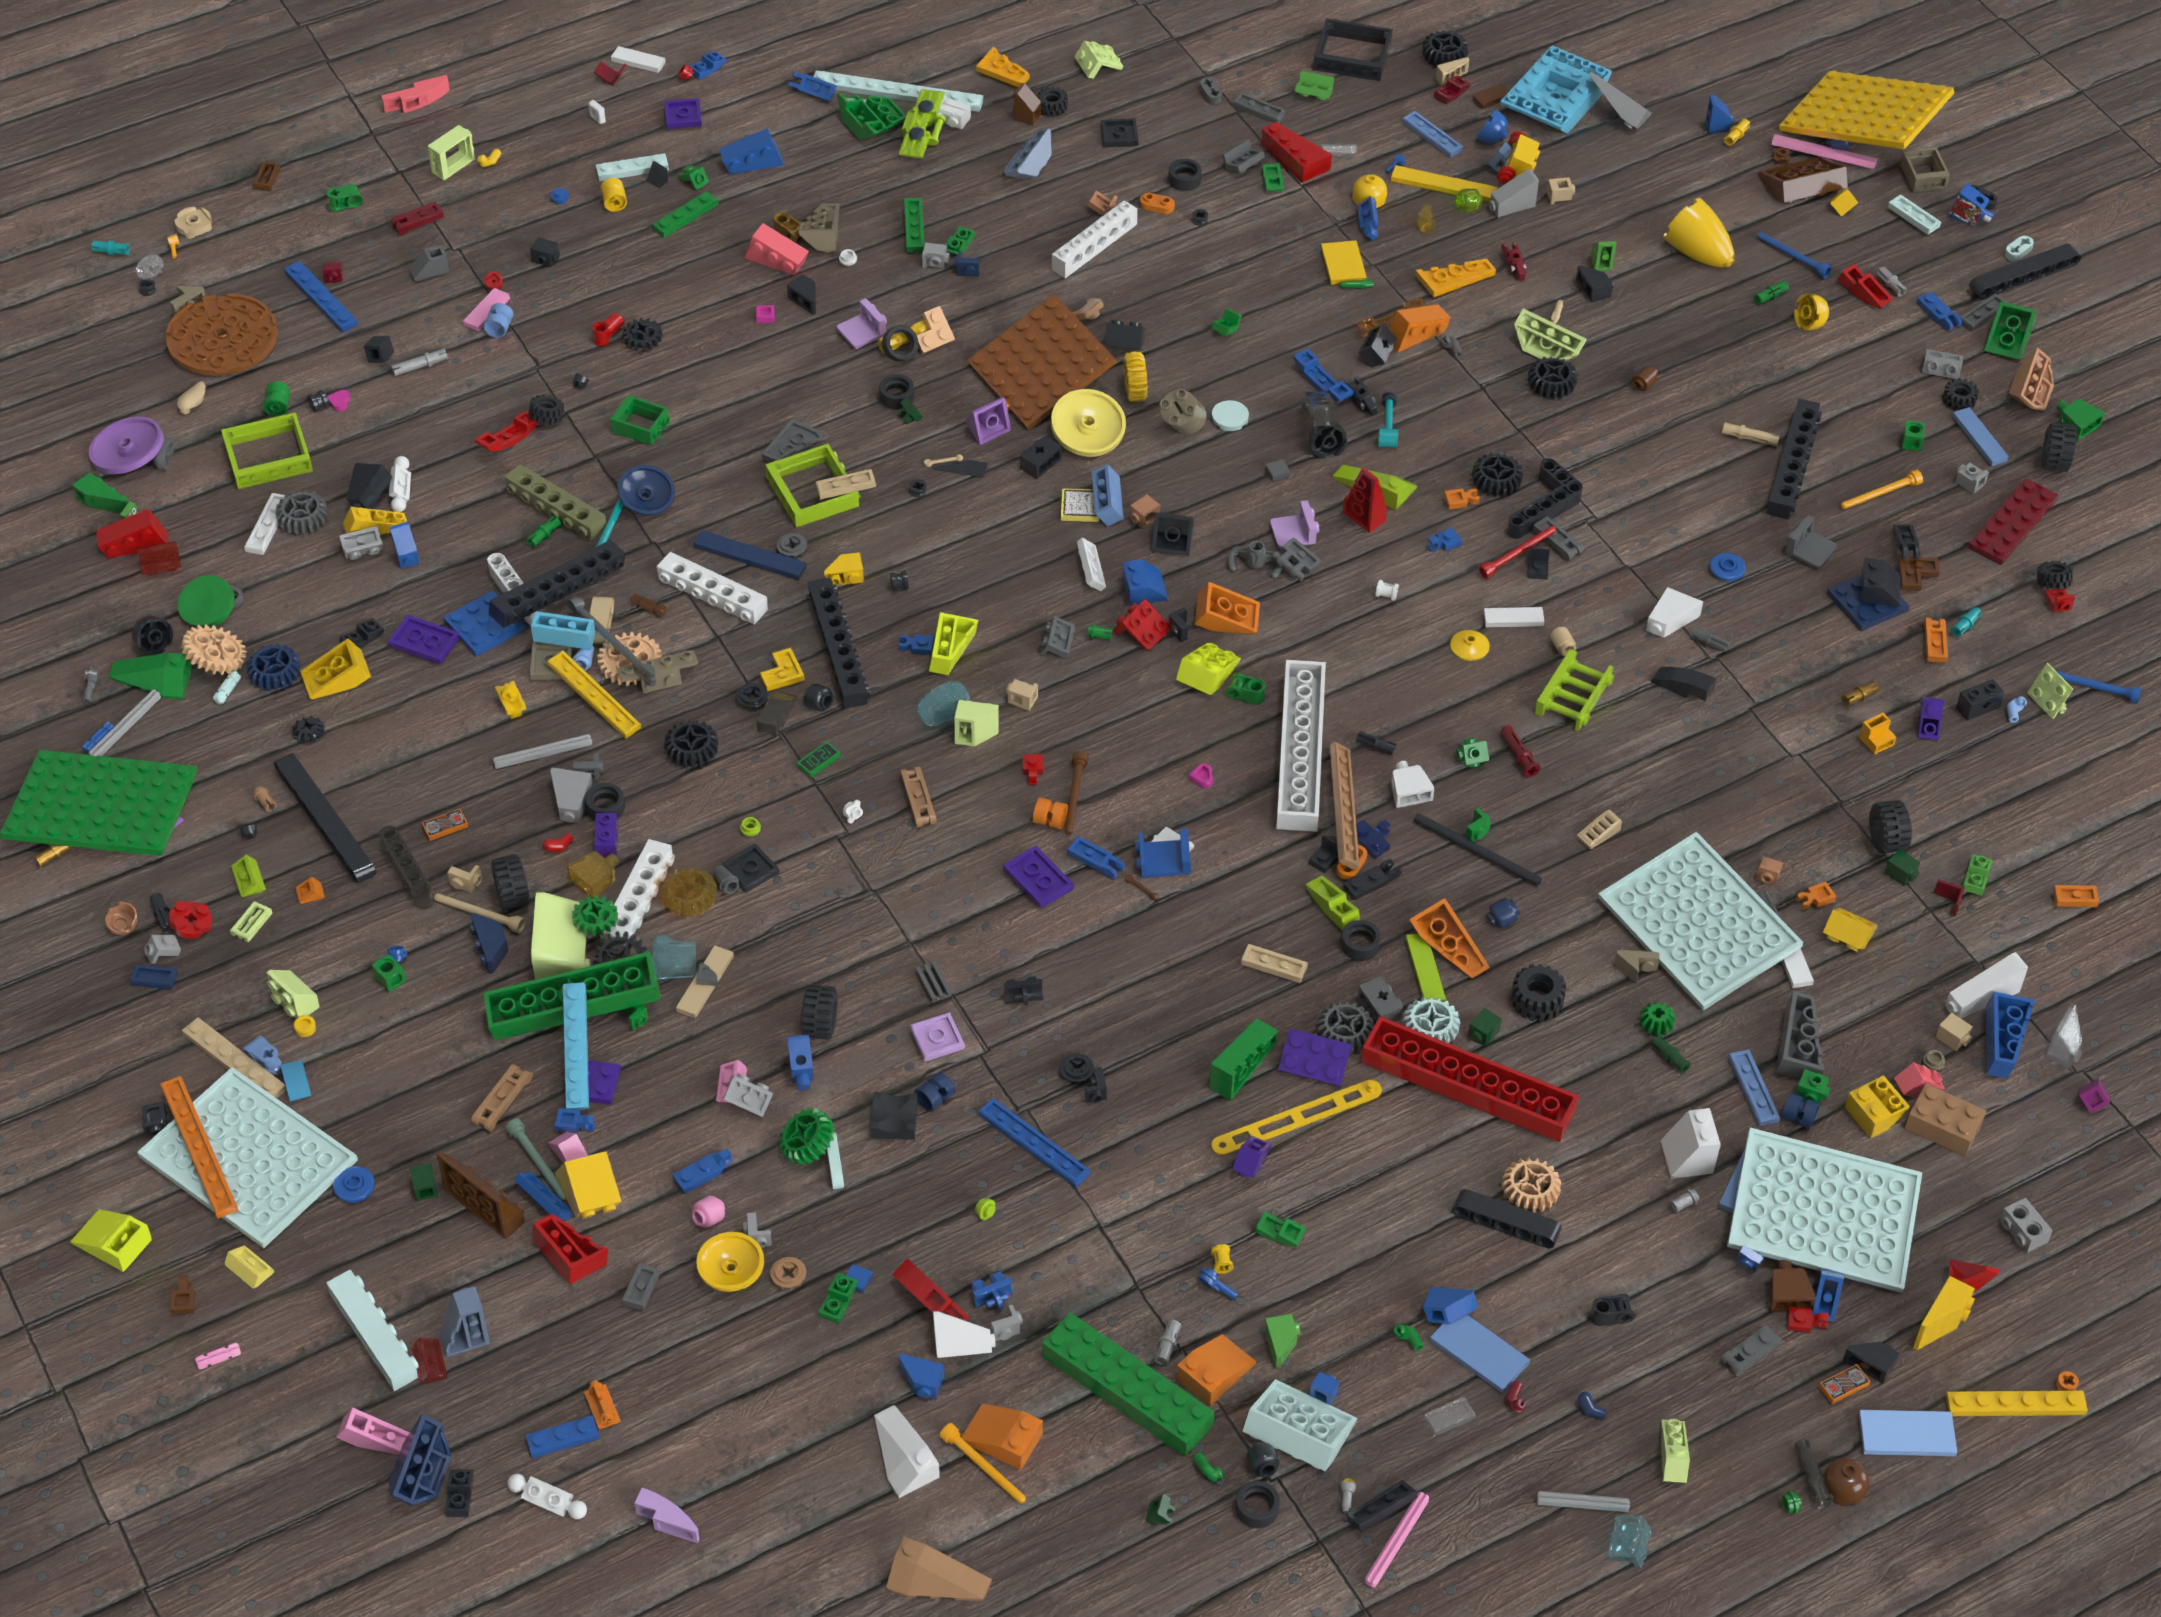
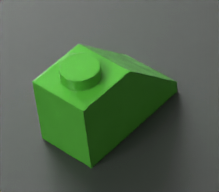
(1603, 255)
(1281, 1336)

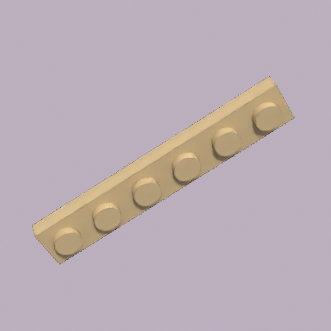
(230, 1056)

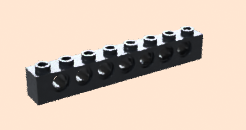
(1793, 459)
(556, 583)
(838, 643)

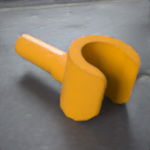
(173, 241)

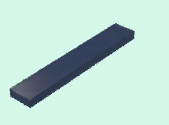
(750, 555)

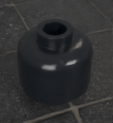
(818, 697)
(1262, 1460)

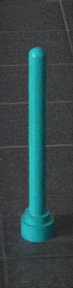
(611, 522)

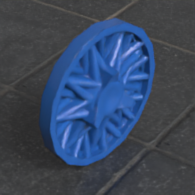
(1727, 567)
(354, 1184)

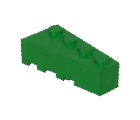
(1242, 1058)

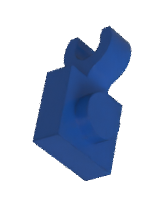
(1445, 539)
(570, 1119)

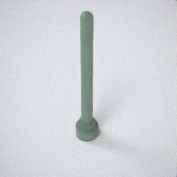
(516, 1129)

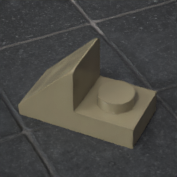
(187, 295)
(1632, 961)

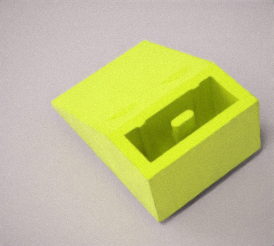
(1207, 668)
(113, 1238)

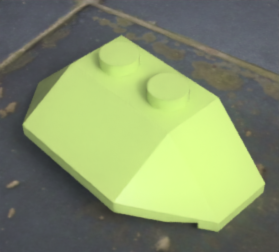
(1546, 338)

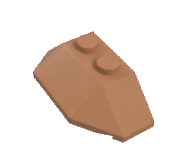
(2033, 381)

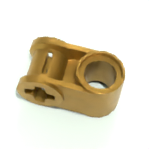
(787, 226)

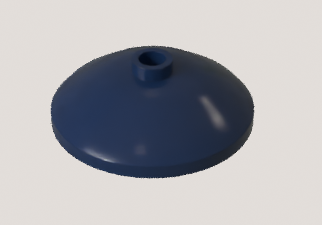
(648, 482)

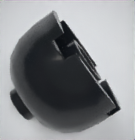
(1327, 440)
(152, 634)

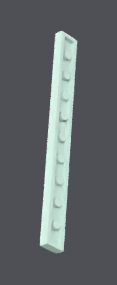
(893, 89)

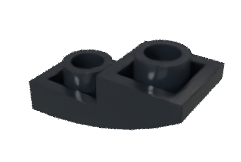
(364, 634)
(459, 1492)

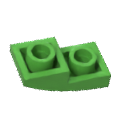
(1977, 874)

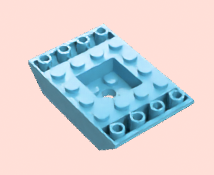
(1557, 89)

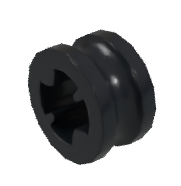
(1200, 217)
(147, 291)
(921, 485)

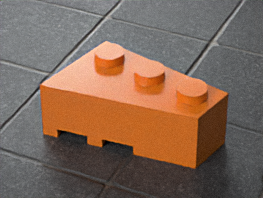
(1418, 325)

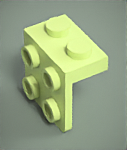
(1093, 56)

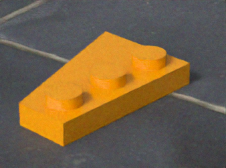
(1001, 68)

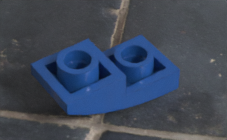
(708, 65)

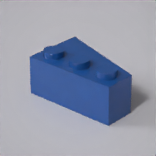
(752, 153)

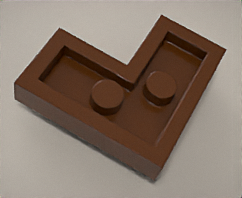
(1913, 569)

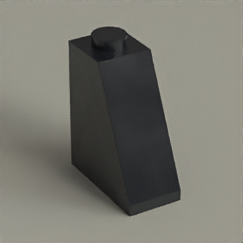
(367, 484)

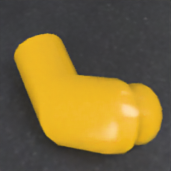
(491, 160)

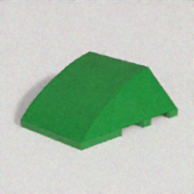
(869, 115)

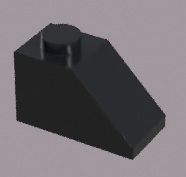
(1594, 283)
(803, 293)
(1873, 1358)

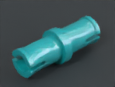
(110, 247)
(1966, 622)

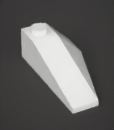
(904, 1453)

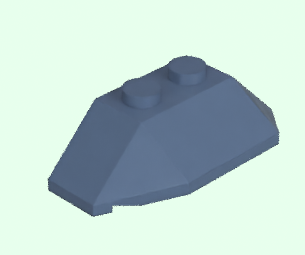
(1031, 156)

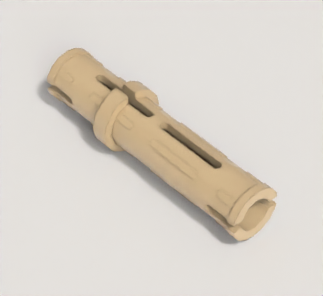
(1750, 434)

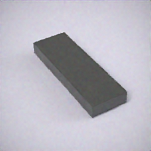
(1258, 108)
(1981, 313)

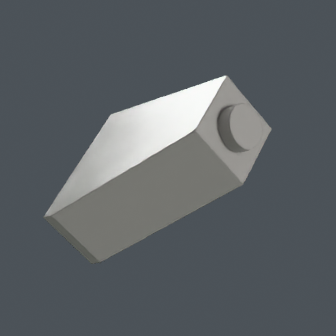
(1515, 195)
(570, 793)

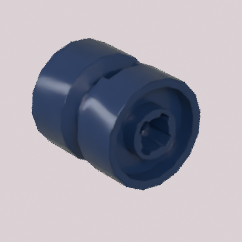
(935, 1091)
(1792, 1110)

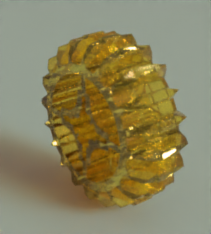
(682, 900)

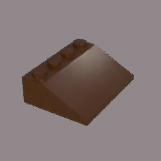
(1805, 179)
(480, 1196)

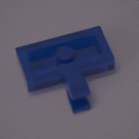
(1372, 838)

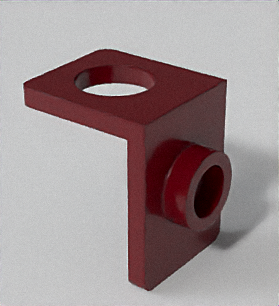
(607, 73)
(1950, 891)

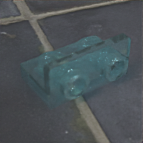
(1629, 1539)

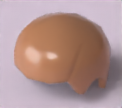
(121, 919)

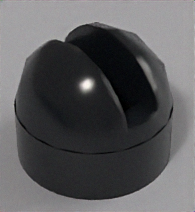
(580, 381)
(247, 829)

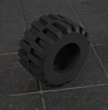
(2059, 447)
(1890, 826)
(510, 881)
(1543, 980)
(819, 1011)

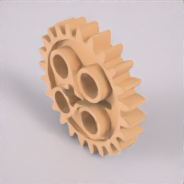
(214, 649)
(611, 658)

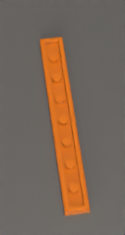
(199, 1147)

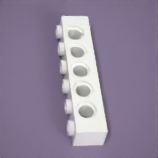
(1094, 239)
(712, 588)
(641, 888)

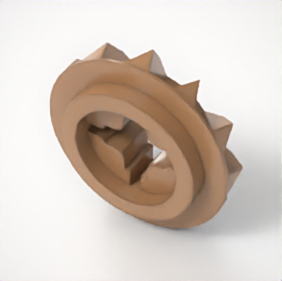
(788, 1264)

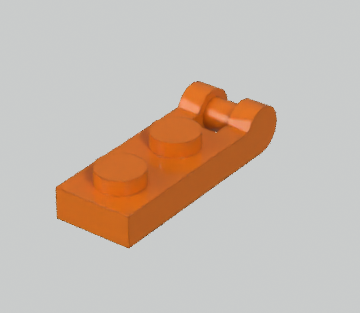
(1936, 640)

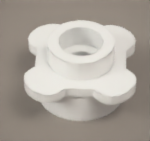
(852, 811)

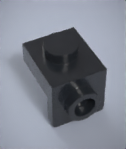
(1178, 625)
(154, 1117)

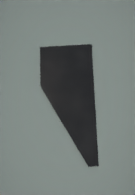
(968, 467)

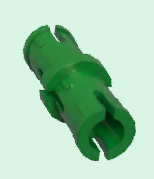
(1763, 296)
(543, 531)

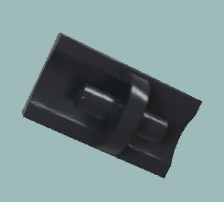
(1023, 991)

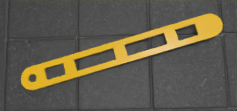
(1368, 1091)

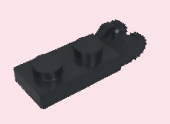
(1906, 540)
(1371, 880)

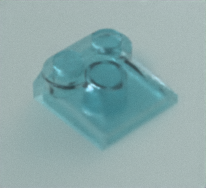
(674, 957)

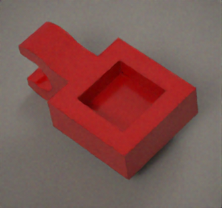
(1032, 765)
(1802, 1320)

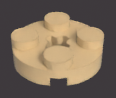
(201, 223)

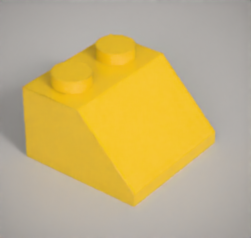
(1849, 929)

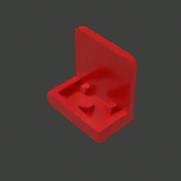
(1143, 624)

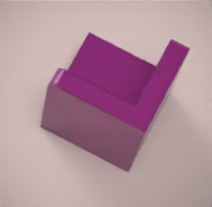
(2094, 1095)

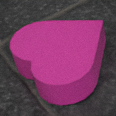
(339, 400)
(1202, 776)

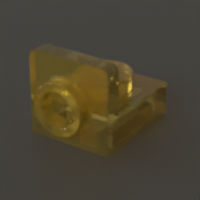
(1425, 220)

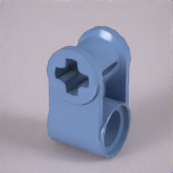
(264, 1054)

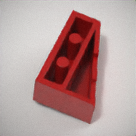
(131, 534)
(567, 1250)

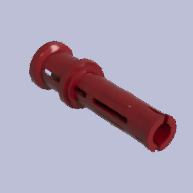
(1523, 757)

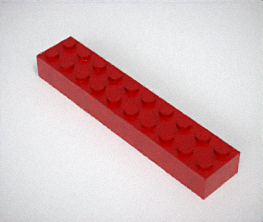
(1470, 1079)

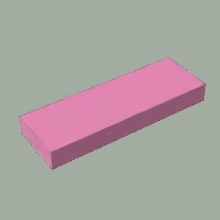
(478, 316)

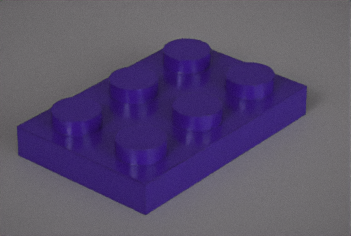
(423, 639)
(1038, 876)
(1315, 1057)

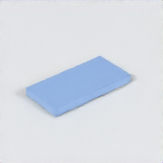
(1907, 1433)

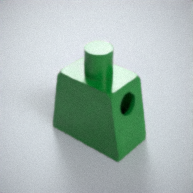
(2081, 415)

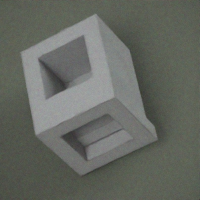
(935, 255)
(1971, 477)

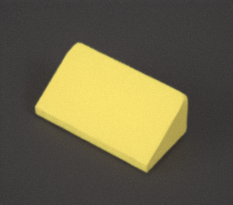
(248, 1266)

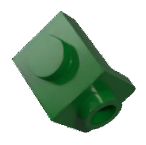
(695, 175)
(1228, 323)
(1479, 827)
(638, 1016)

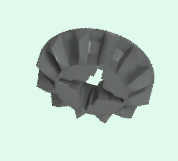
(797, 541)

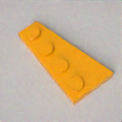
(1447, 279)

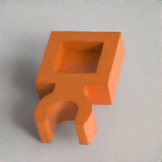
(1460, 499)
(1818, 894)

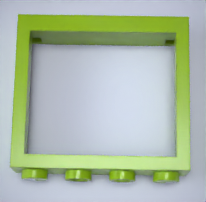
(801, 461)
(273, 470)

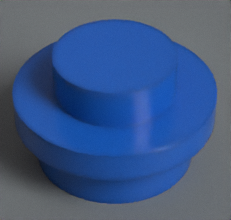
(559, 196)
(397, 952)

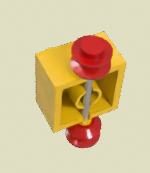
(1521, 157)

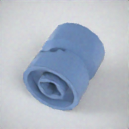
(498, 320)

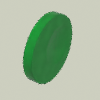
(206, 601)

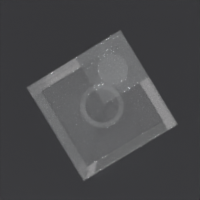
(2066, 1040)

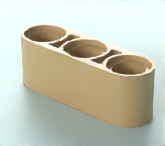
(602, 610)

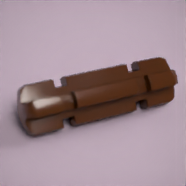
(648, 605)

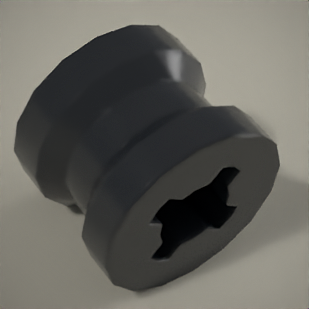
(318, 401)
(899, 581)

